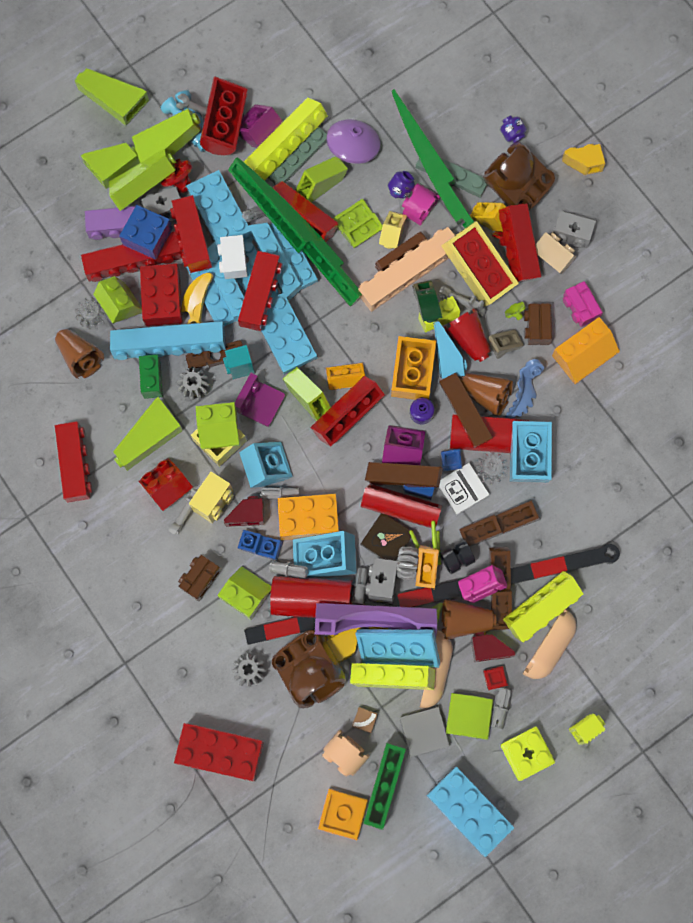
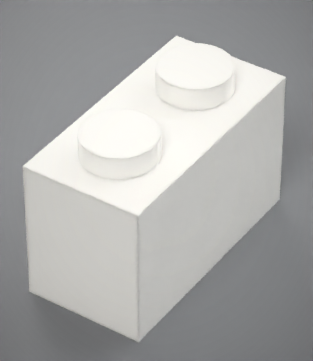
(233, 257)

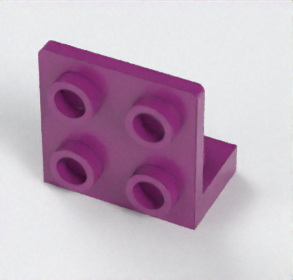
(258, 401)

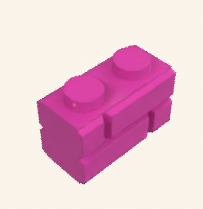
(582, 304)
(482, 584)

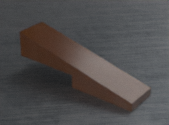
(465, 410)
(403, 475)
(500, 524)
(502, 600)

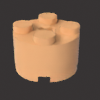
(345, 754)

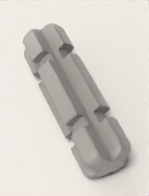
(253, 213)

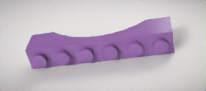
(336, 618)

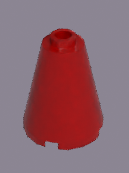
(469, 335)

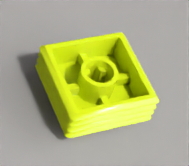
(540, 757)

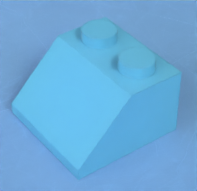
(265, 464)

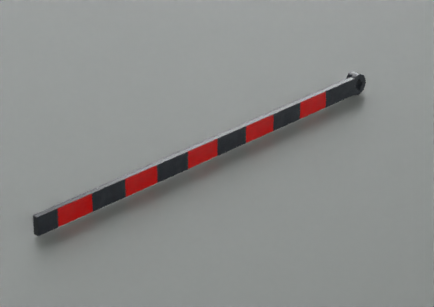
(444, 591)

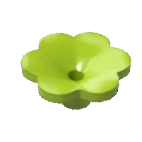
(515, 310)

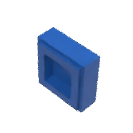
(451, 460)

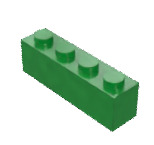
(384, 786)

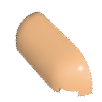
(552, 647)
(445, 651)

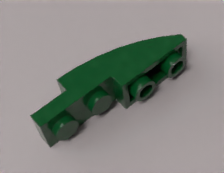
(427, 301)

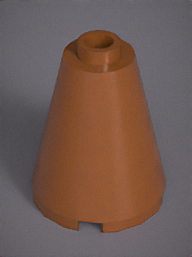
(78, 353)
(488, 391)
(465, 619)

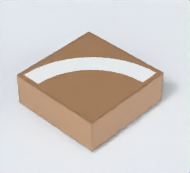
(364, 720)

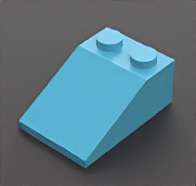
(531, 452)
(326, 554)

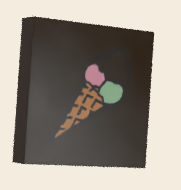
(386, 538)

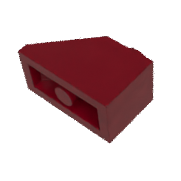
(247, 513)
(489, 648)

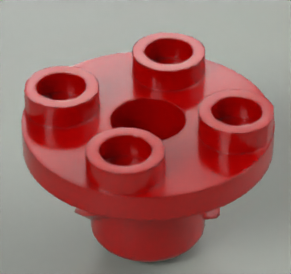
(179, 177)

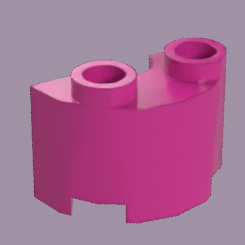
(420, 203)

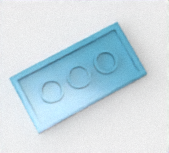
(398, 647)

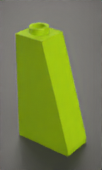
(114, 96)
(167, 135)
(141, 178)
(147, 435)

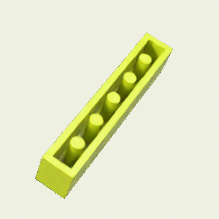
(286, 138)

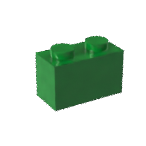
(150, 376)

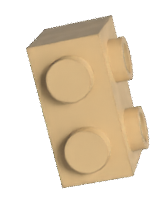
(554, 252)

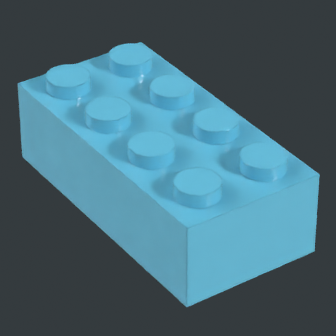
(470, 811)

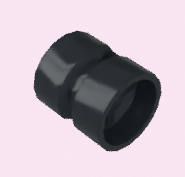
(458, 556)

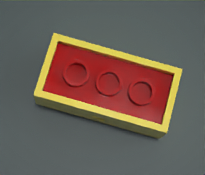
(479, 264)

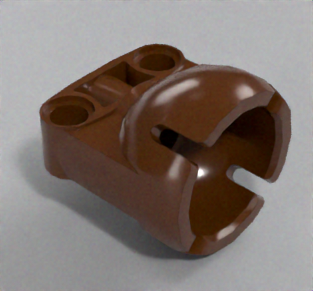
(519, 176)
(309, 669)

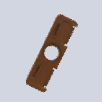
(399, 252)
(204, 359)

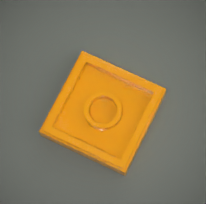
(342, 814)

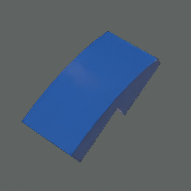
(260, 545)

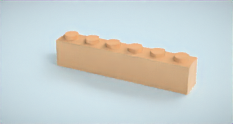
(405, 271)

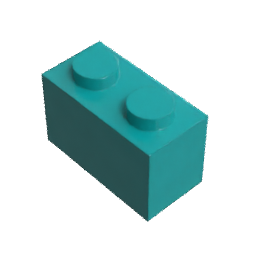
(238, 362)

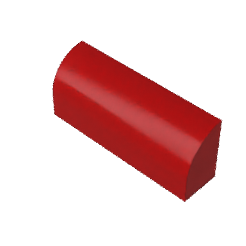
(498, 427)

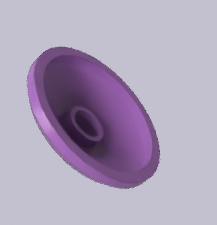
(353, 141)

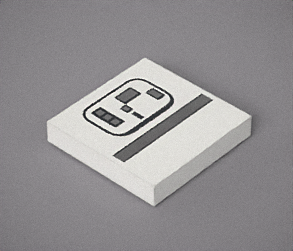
(463, 489)

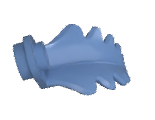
(526, 390)

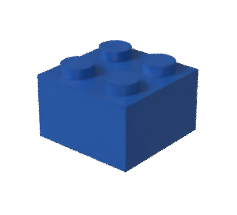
(146, 232)

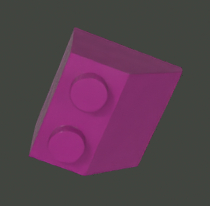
(259, 124)
(403, 446)

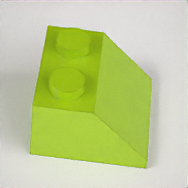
(117, 299)
(217, 425)
(245, 592)

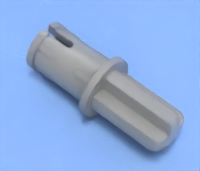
(274, 493)
(288, 569)
(359, 587)
(501, 708)

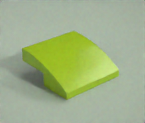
(358, 223)
(469, 716)

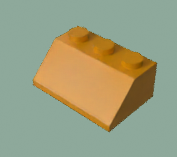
(586, 350)

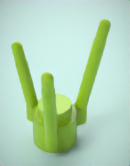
(435, 540)

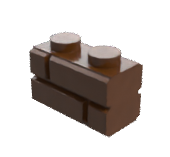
(538, 324)
(199, 577)

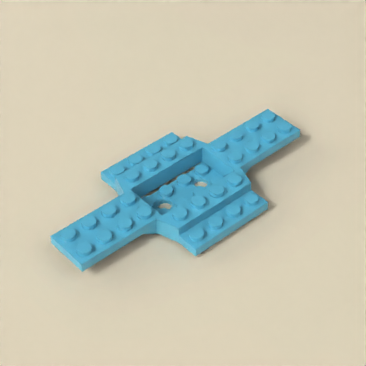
(224, 296)

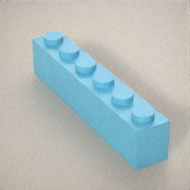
(167, 340)

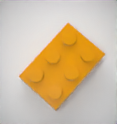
(413, 368)
(307, 516)

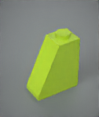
(110, 162)
(321, 178)
(307, 393)

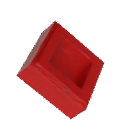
(495, 678)

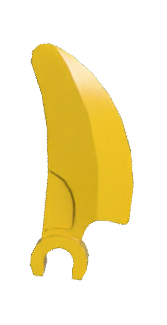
(195, 297)

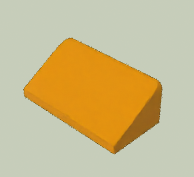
(344, 376)
(427, 567)

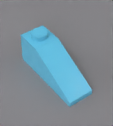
(449, 358)

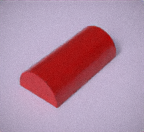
(223, 117)
(400, 505)
(299, 595)

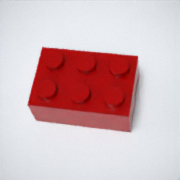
(161, 295)

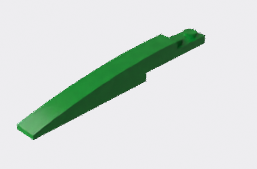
(433, 165)
(296, 230)

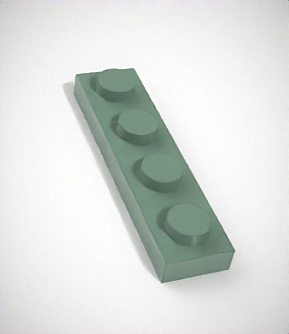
(299, 156)
(464, 179)

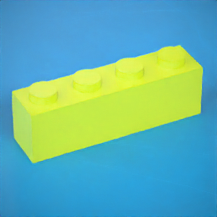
(543, 606)
(392, 676)

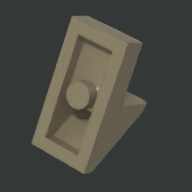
(504, 342)

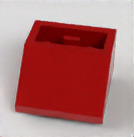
(165, 484)

